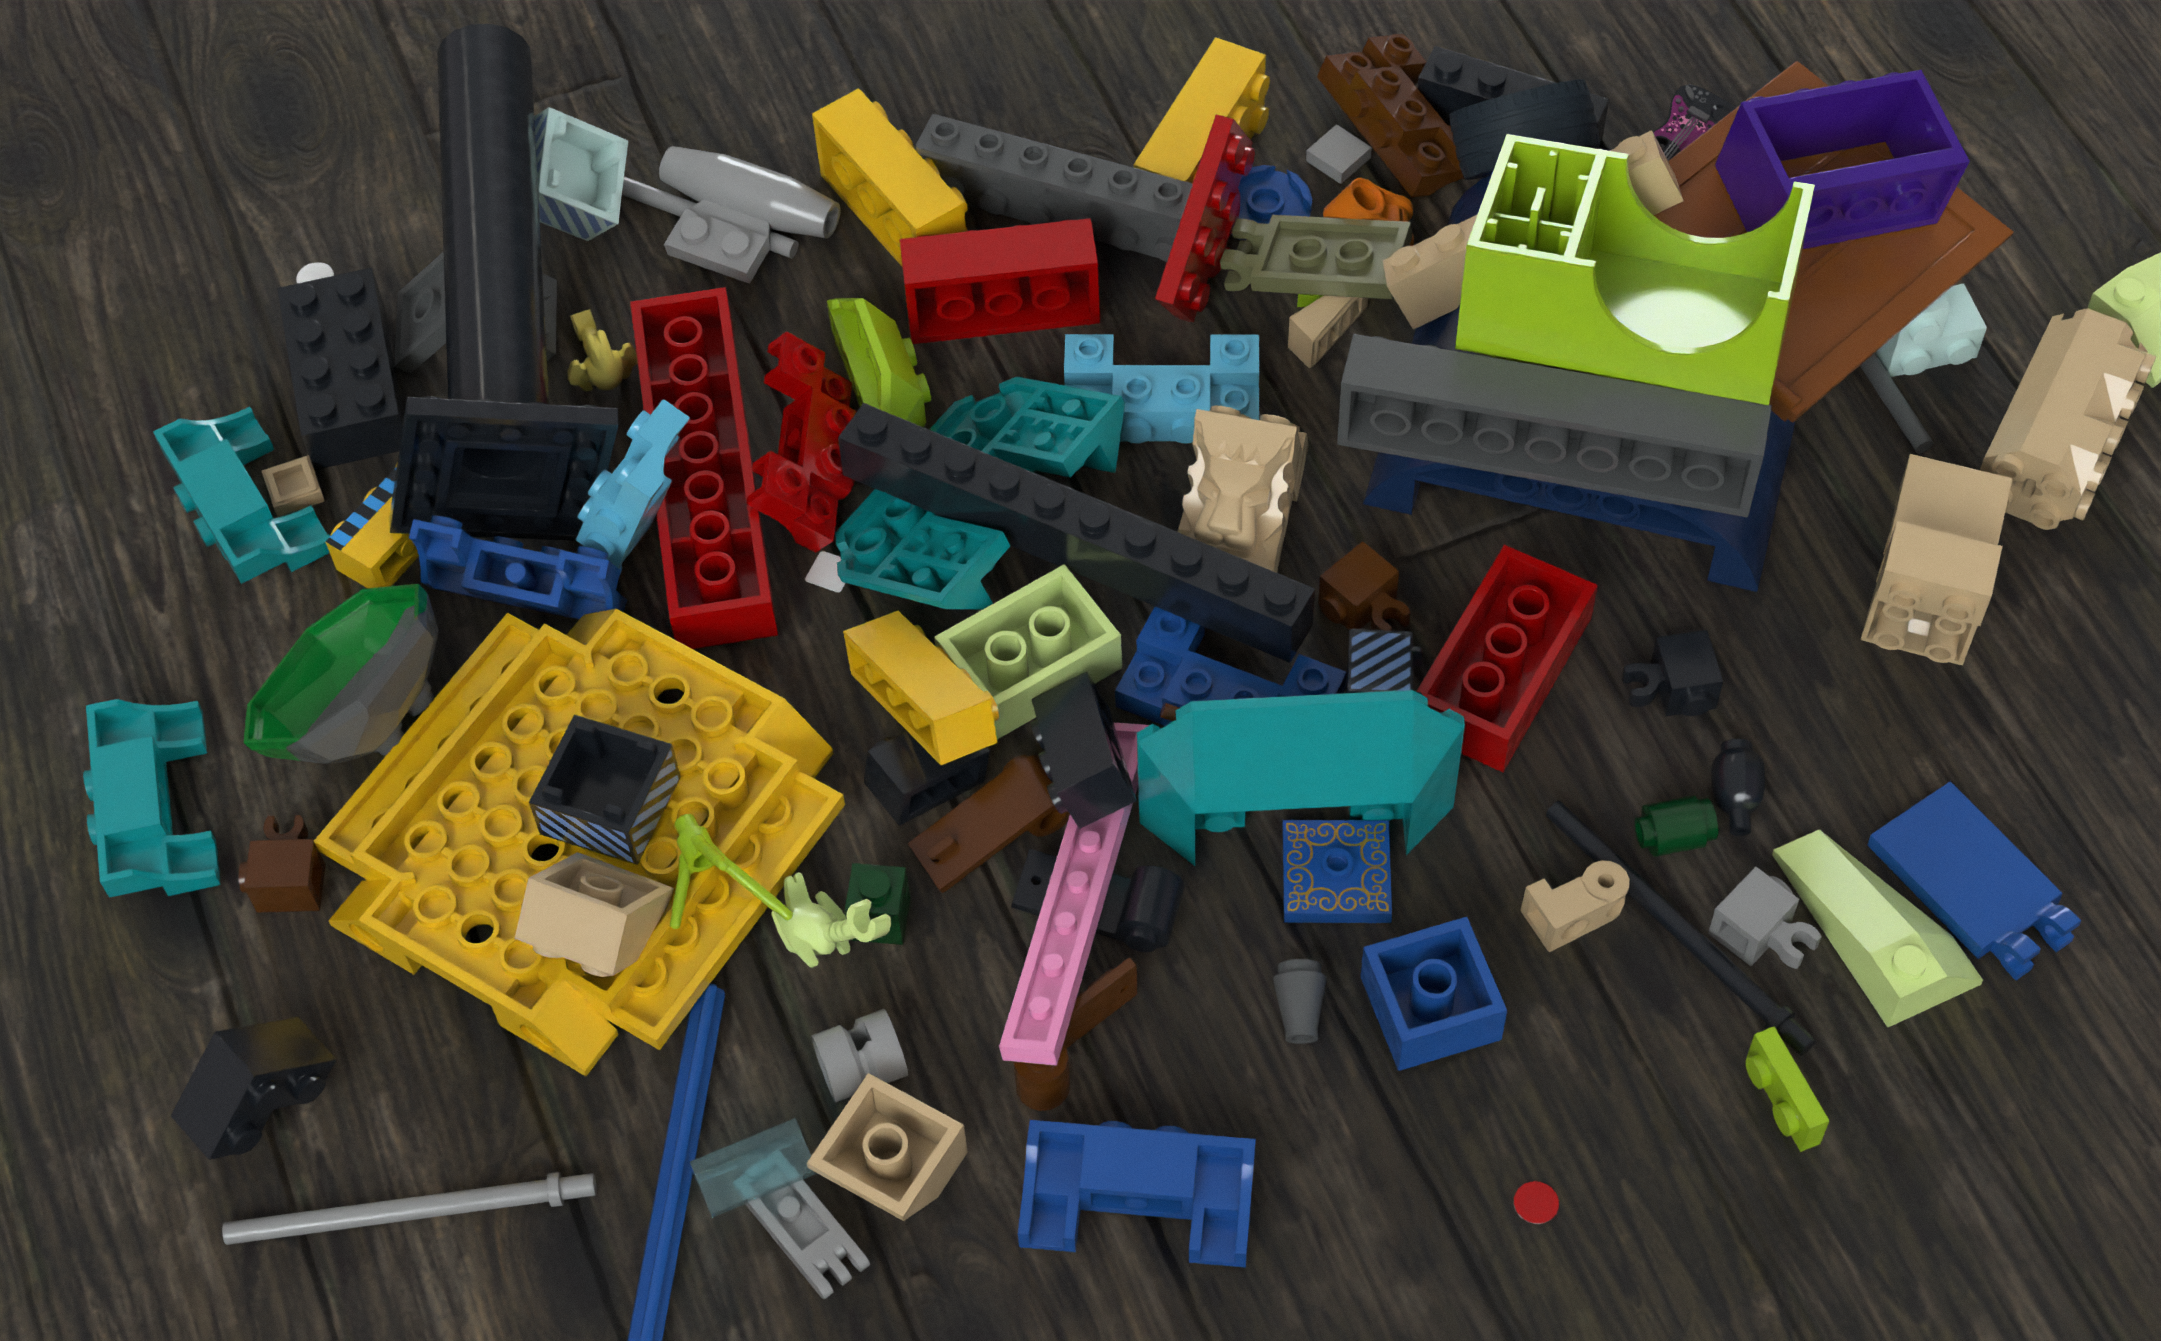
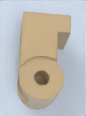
(1577, 905)

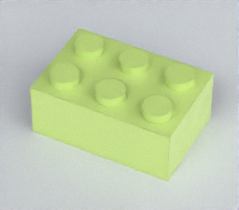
(1033, 644)

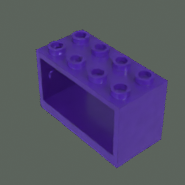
(1853, 199)

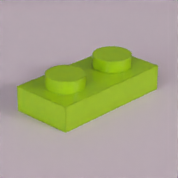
(1793, 1102)

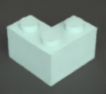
(1941, 335)

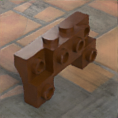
(1392, 113)

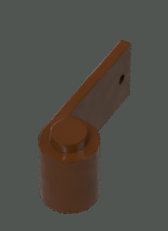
(989, 822)
(1048, 1086)

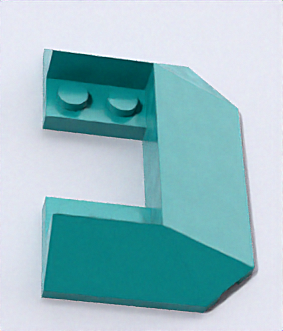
(942, 560)
(1356, 750)

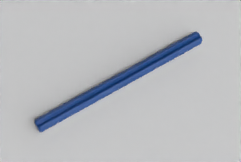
(675, 1169)

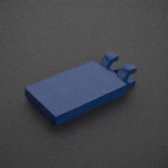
(1974, 879)

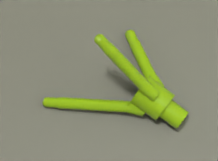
(700, 854)

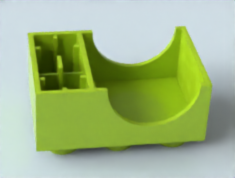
(1593, 283)

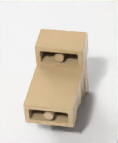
(1243, 483)
(1938, 560)

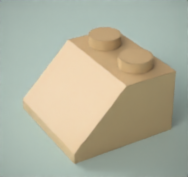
(591, 913)
(890, 1149)

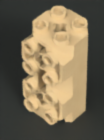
(2068, 417)

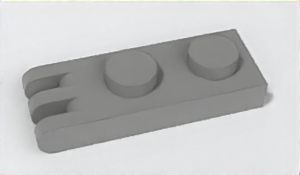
(808, 1235)

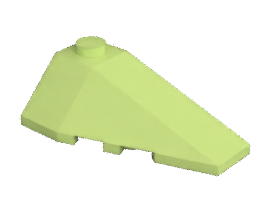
(2136, 299)
(1883, 939)

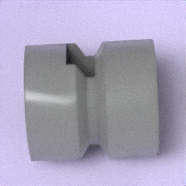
(852, 1054)

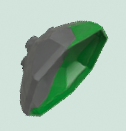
(348, 680)

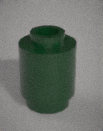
(1676, 825)

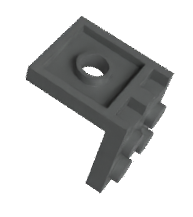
(423, 319)

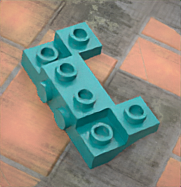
(231, 510)
(133, 802)

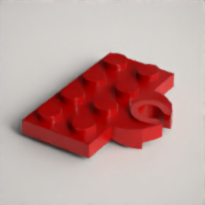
(1206, 220)

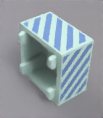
(578, 174)

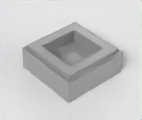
(1338, 154)

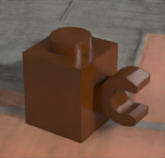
(1362, 590)
(283, 870)

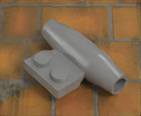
(737, 210)

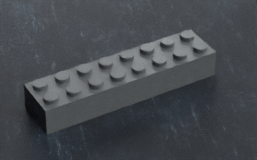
(1552, 425)

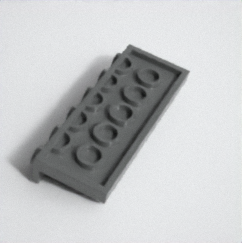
(1055, 184)

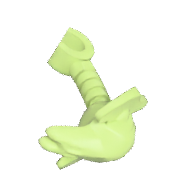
(823, 926)

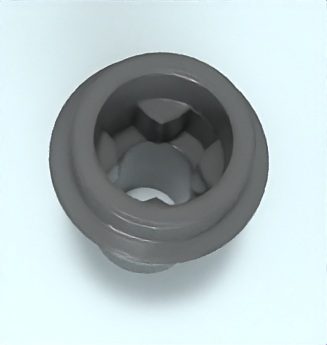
(1300, 998)

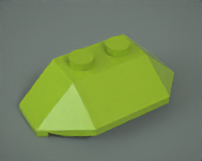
(878, 359)

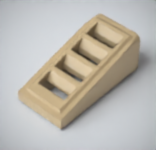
(1321, 325)

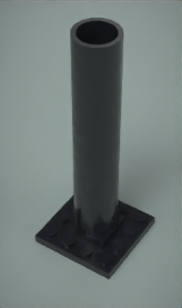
(495, 445)

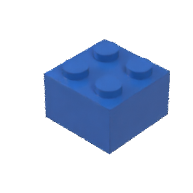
(1433, 993)

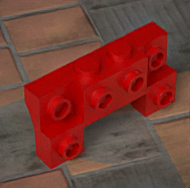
(806, 475)

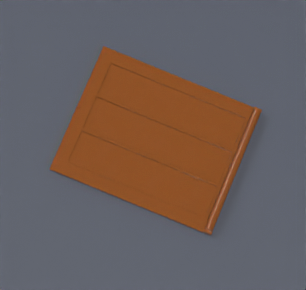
(1846, 292)

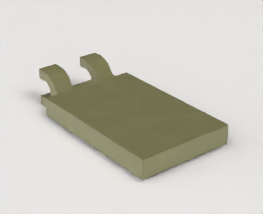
(1314, 255)

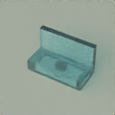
(752, 1167)

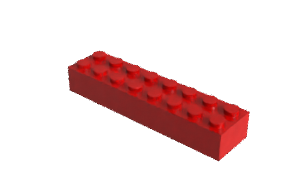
(706, 529)

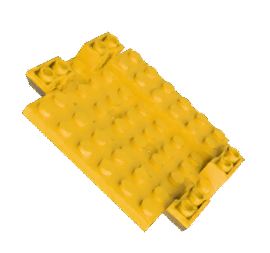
(452, 830)

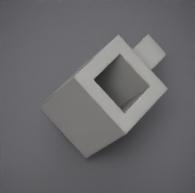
(1761, 917)

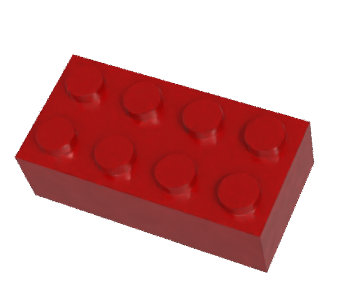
(1001, 280)
(1508, 652)

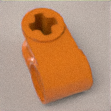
(1369, 202)

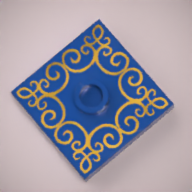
(1336, 871)

